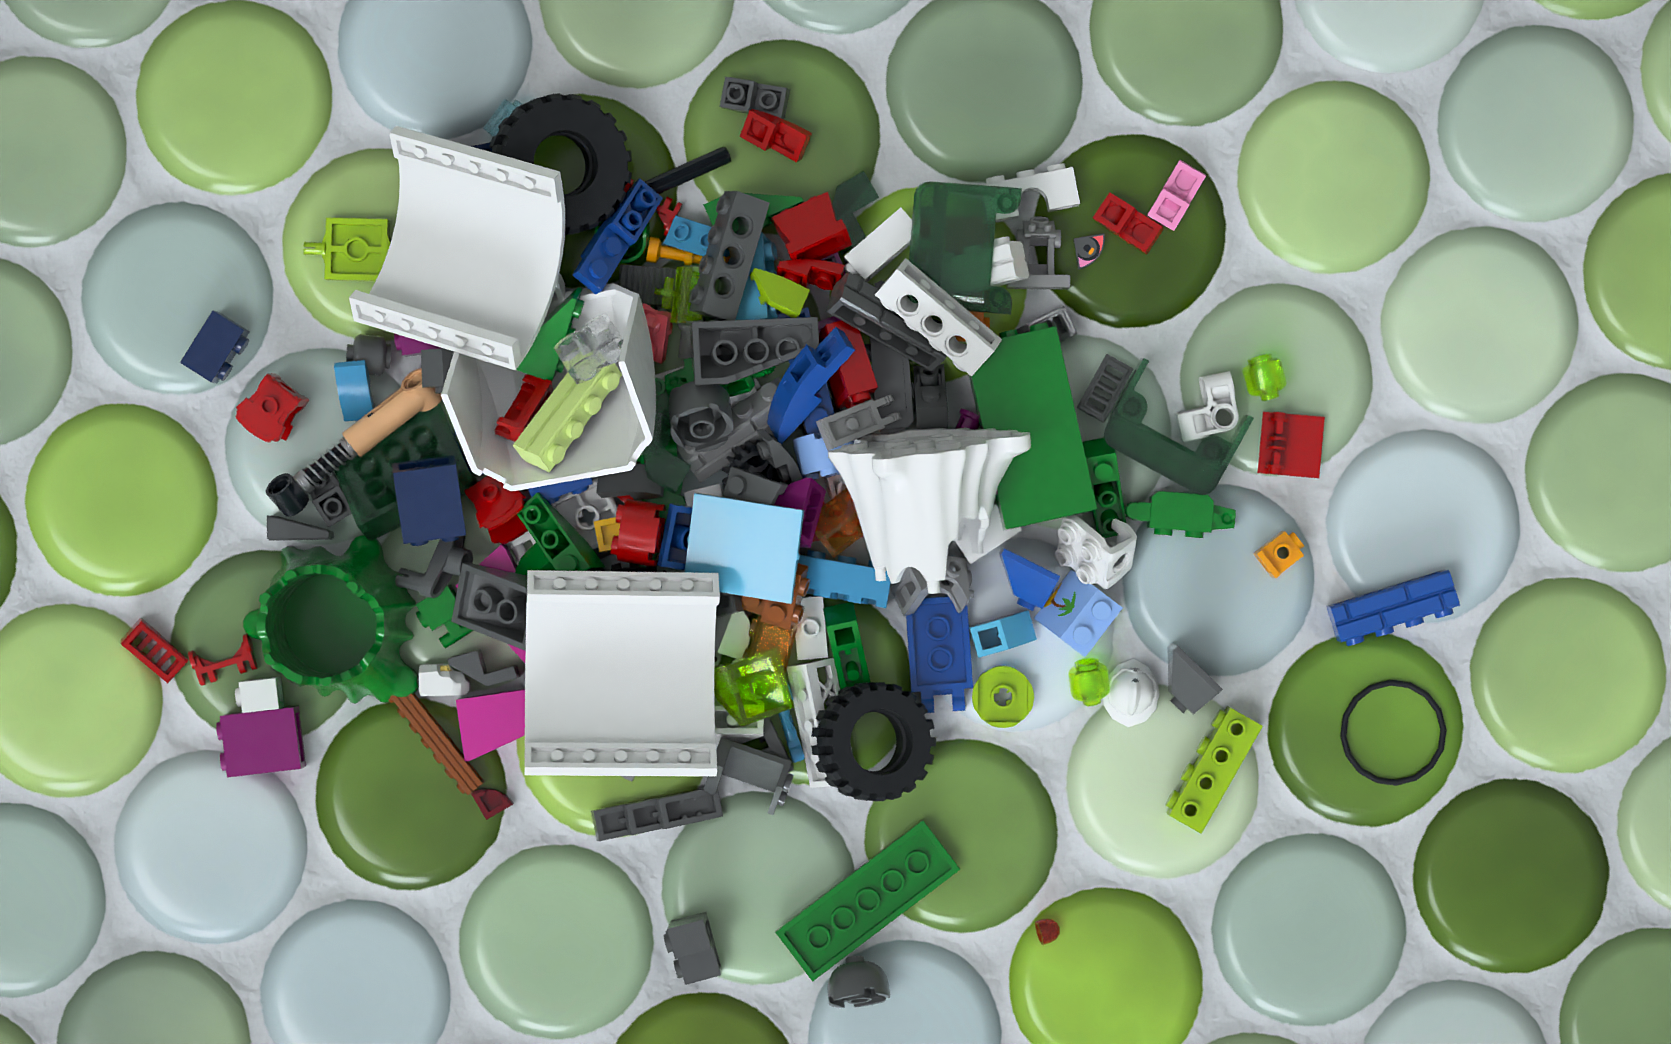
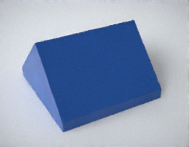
(674, 541)

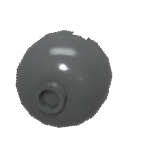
(857, 983)

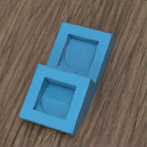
(353, 389)

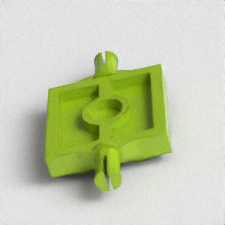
(352, 248)

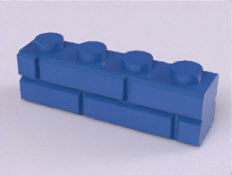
(1393, 606)

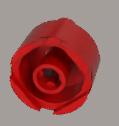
(639, 532)

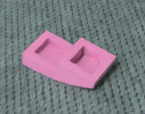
(1176, 195)

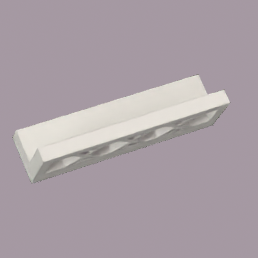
(808, 699)

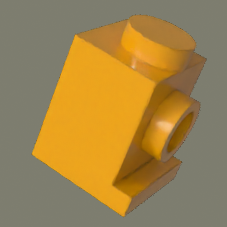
(1268, 555)

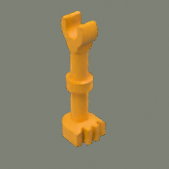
(657, 250)

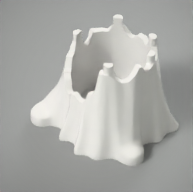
(920, 491)

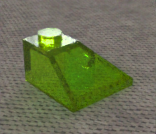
(752, 687)

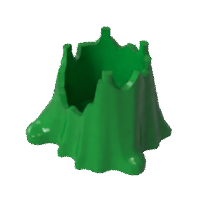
(337, 622)

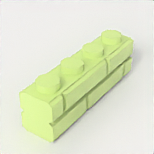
(564, 417)

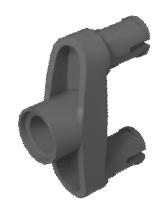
(444, 564)

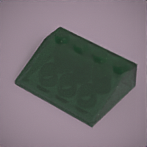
(370, 479)

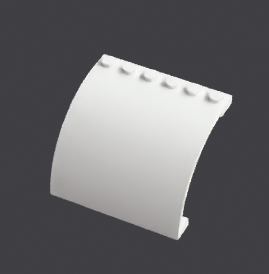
(468, 250)
(620, 673)

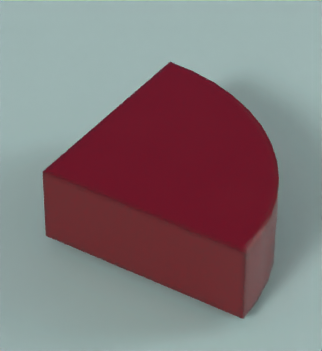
(491, 801)

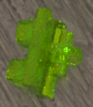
(684, 282)

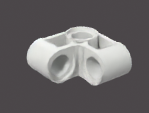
(1217, 394)

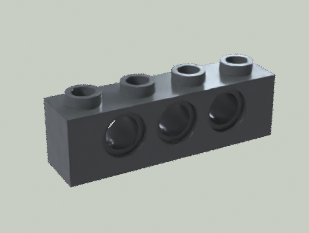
(742, 246)

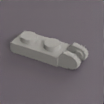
(855, 422)

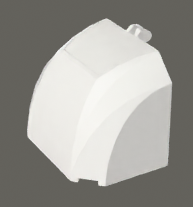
(611, 439)

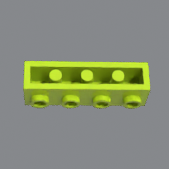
(1213, 769)

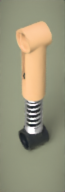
(292, 492)

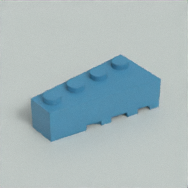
(844, 579)

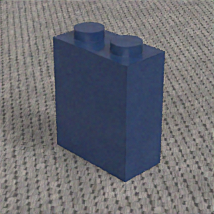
(429, 500)

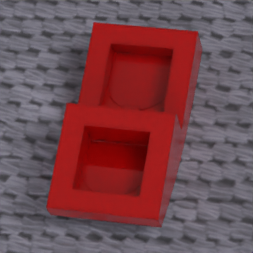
(776, 133)
(1128, 223)

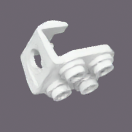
(1091, 556)

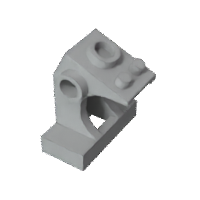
(1040, 232)
(913, 586)

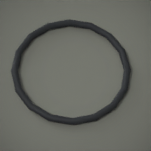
(1353, 761)

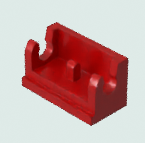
(524, 407)

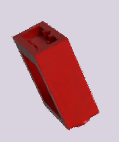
(854, 379)

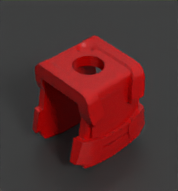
(271, 409)
(497, 509)

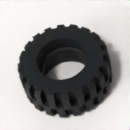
(911, 749)

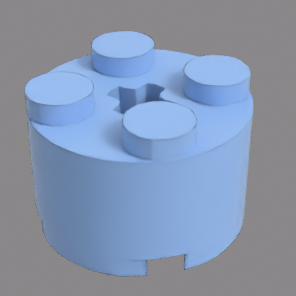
(813, 457)

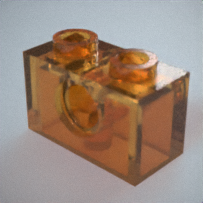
(838, 524)

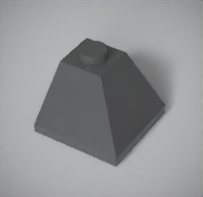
(1188, 682)

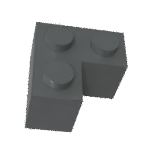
(693, 948)

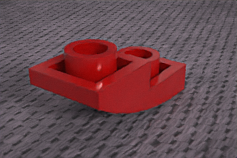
(811, 271)

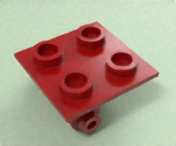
(1291, 444)

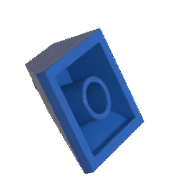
(1028, 580)

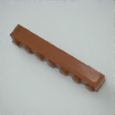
(439, 742)

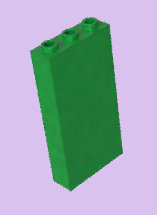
(1029, 391)

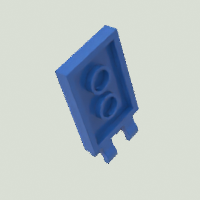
(939, 652)

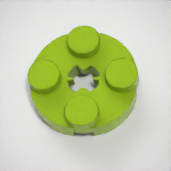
(990, 684)

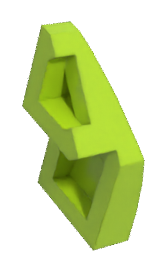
(780, 292)

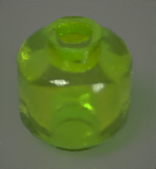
(1264, 376)
(1089, 681)

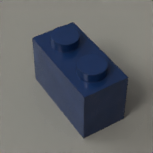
(216, 347)

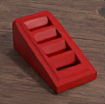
(133, 633)

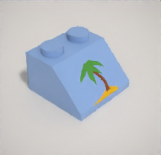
(1078, 613)

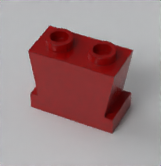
(812, 229)

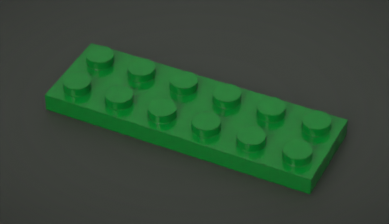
(867, 900)

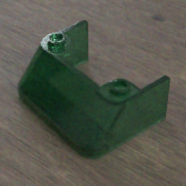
(1193, 470)

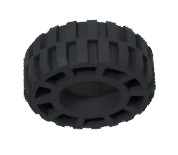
(595, 136)

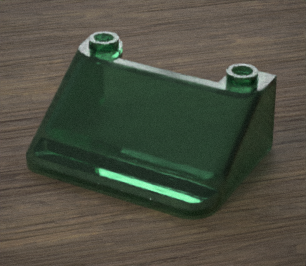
(956, 240)

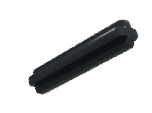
(689, 170)

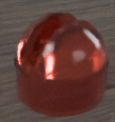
(1047, 930)

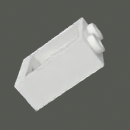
(880, 246)

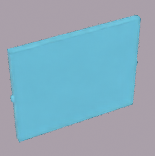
(747, 545)

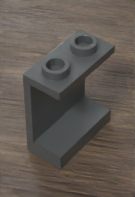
(752, 768)

